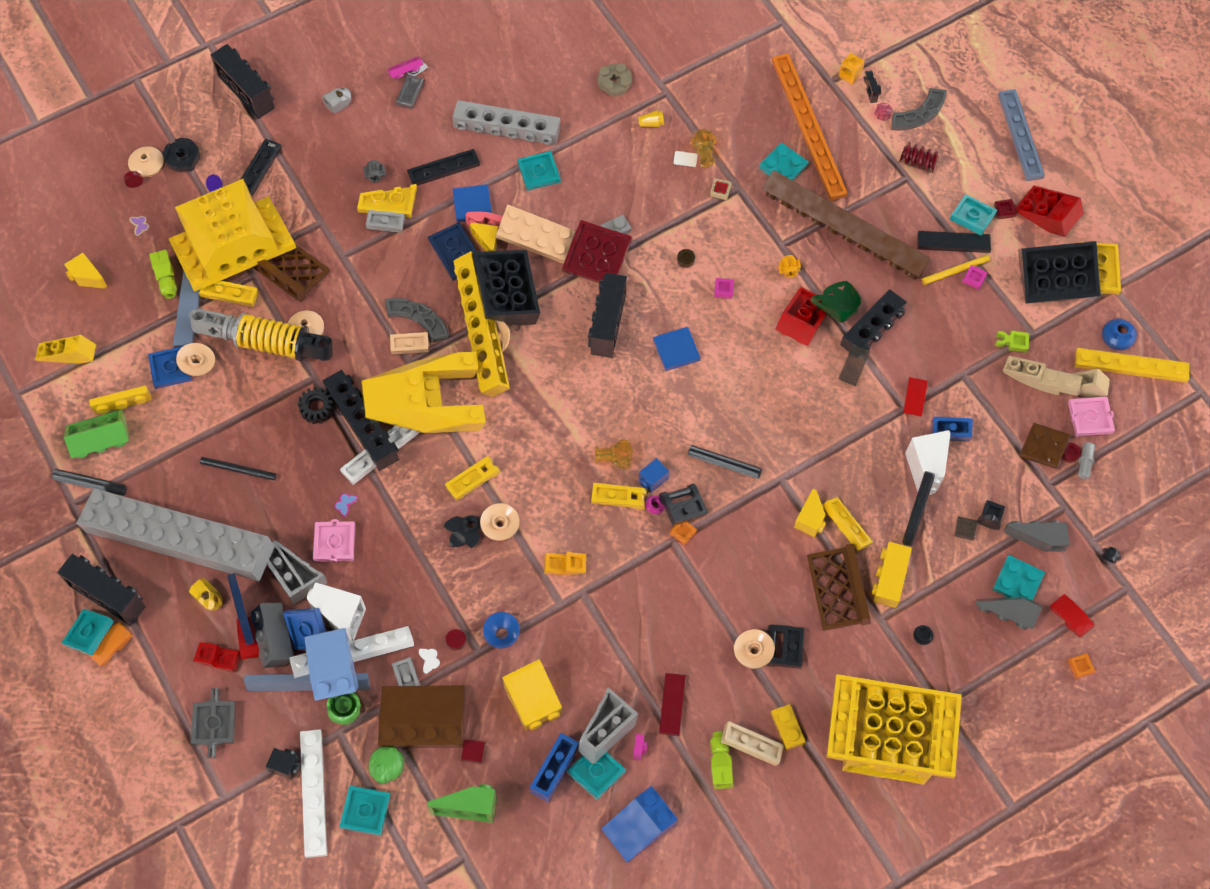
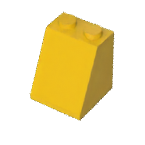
(532, 695)

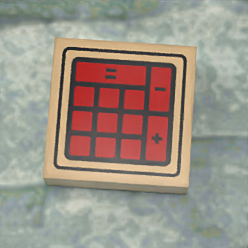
(720, 189)

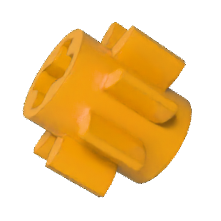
(789, 266)

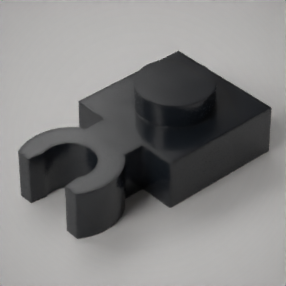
(873, 90)

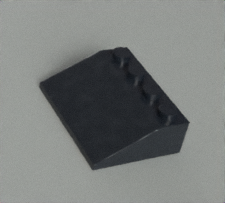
(1059, 272)
(507, 286)

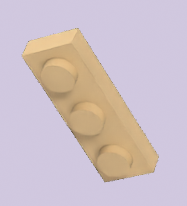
(752, 743)

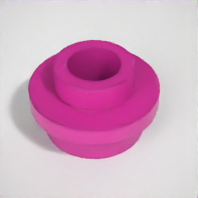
(654, 499)

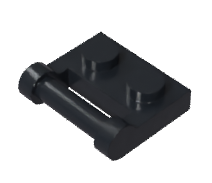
(686, 509)
(791, 646)

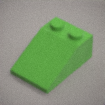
(467, 804)

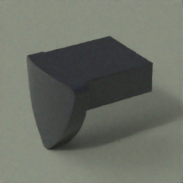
(991, 515)

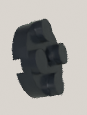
(184, 163)

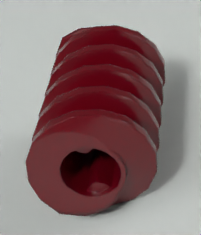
(919, 156)

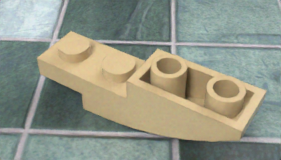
(1039, 377)

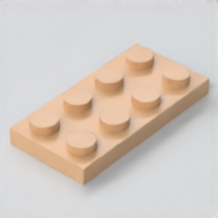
(535, 234)

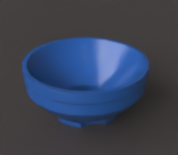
(1114, 338)
(498, 621)

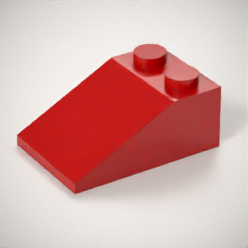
(801, 317)

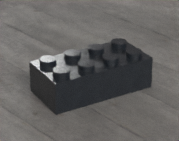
(243, 81)
(607, 315)
(102, 589)

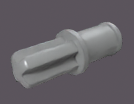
(1086, 460)

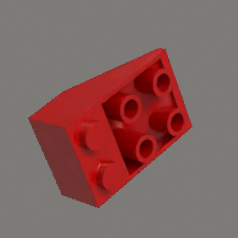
(1051, 209)

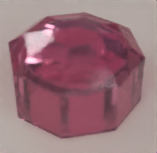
(883, 111)

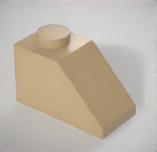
(1094, 384)

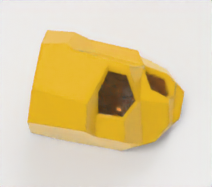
(206, 595)

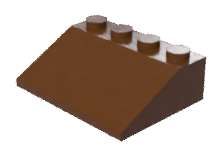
(421, 717)

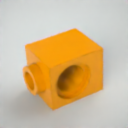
(851, 68)

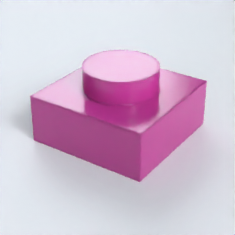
(974, 277)
(724, 288)
(640, 747)

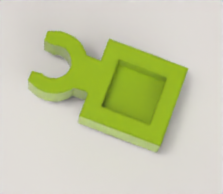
(1015, 340)

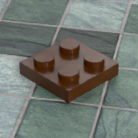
(1045, 445)

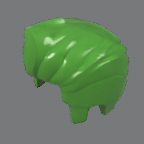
(343, 708)
(386, 764)

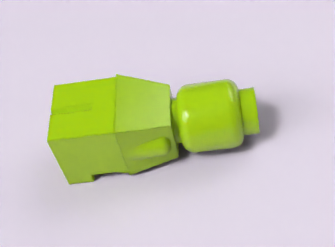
(164, 273)
(721, 763)

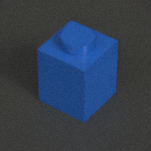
(653, 475)

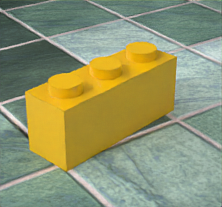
(891, 574)

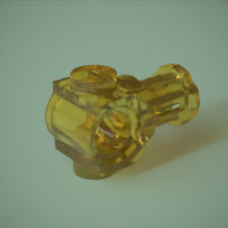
(703, 144)
(613, 454)

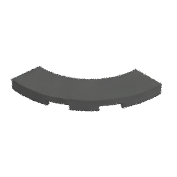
(922, 115)
(420, 314)

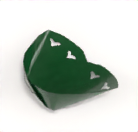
(840, 305)

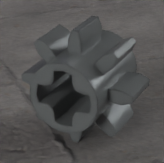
(374, 171)

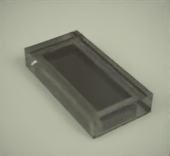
(854, 365)

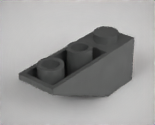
(1044, 536)
(1017, 609)

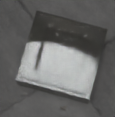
(965, 528)

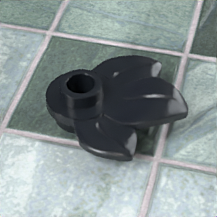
(461, 533)

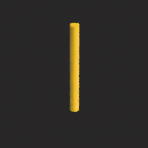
(959, 268)

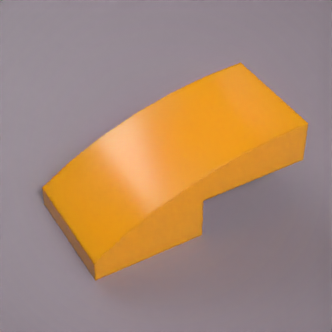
(565, 564)

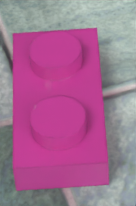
(410, 65)

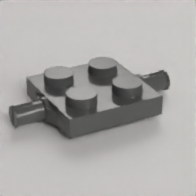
(213, 723)

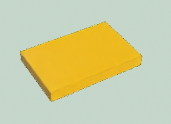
(1109, 268)

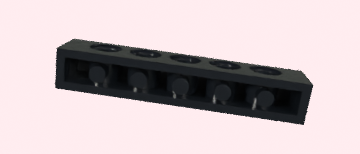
(381, 456)

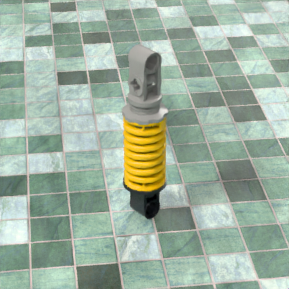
(263, 334)

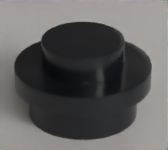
(1111, 555)
(923, 635)

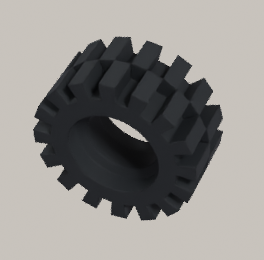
(311, 396)

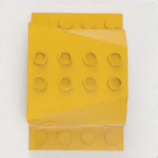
(227, 234)
(893, 730)

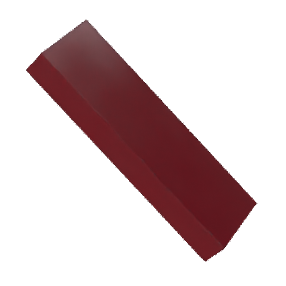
(672, 704)

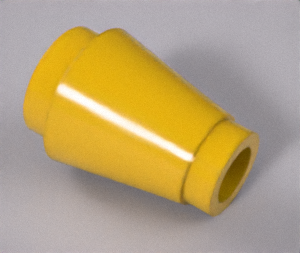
(651, 119)

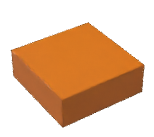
(683, 532)
(1081, 666)

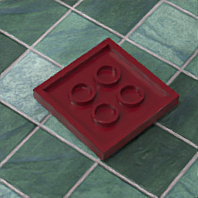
(596, 252)

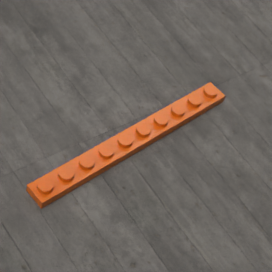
(809, 127)

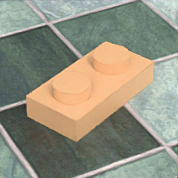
(409, 343)

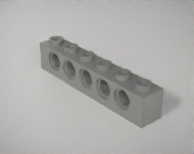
(506, 122)

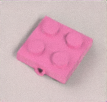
(1091, 416)
(334, 541)

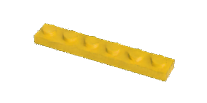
(1132, 365)

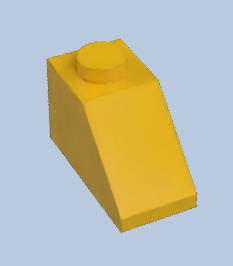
(84, 272)
(811, 516)

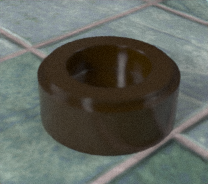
(686, 258)

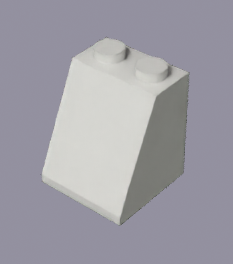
(930, 455)
(338, 608)

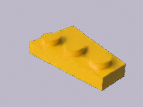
(397, 200)

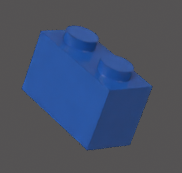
(959, 428)

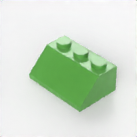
(96, 434)

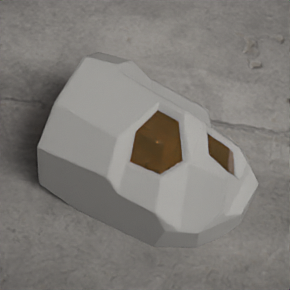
(337, 99)

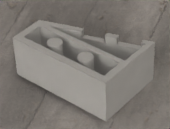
(292, 573)
(609, 724)

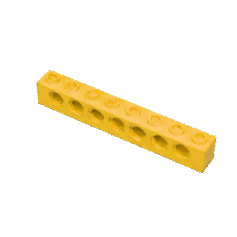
(481, 331)

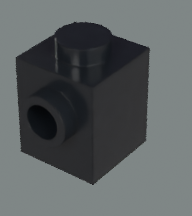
(283, 763)

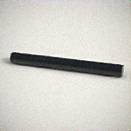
(238, 468)

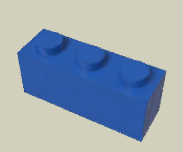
(554, 767)

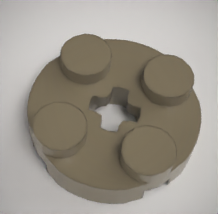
(618, 71)

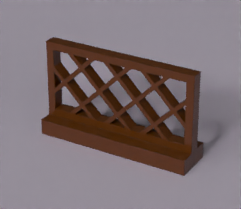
(287, 282)
(854, 580)

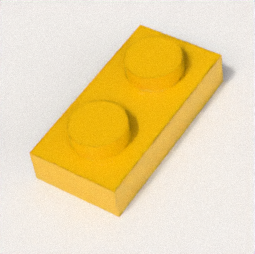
(787, 727)

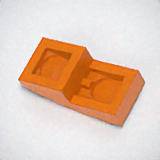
(114, 640)

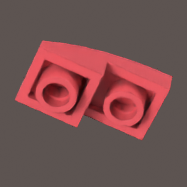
(483, 218)

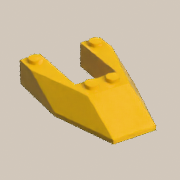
(412, 395)

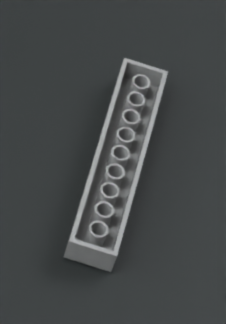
(176, 534)

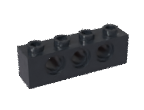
(890, 303)

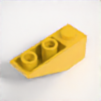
(67, 350)

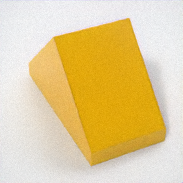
(485, 235)

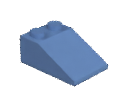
(330, 664)

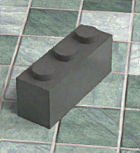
(271, 635)

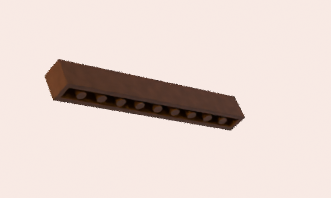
(846, 224)

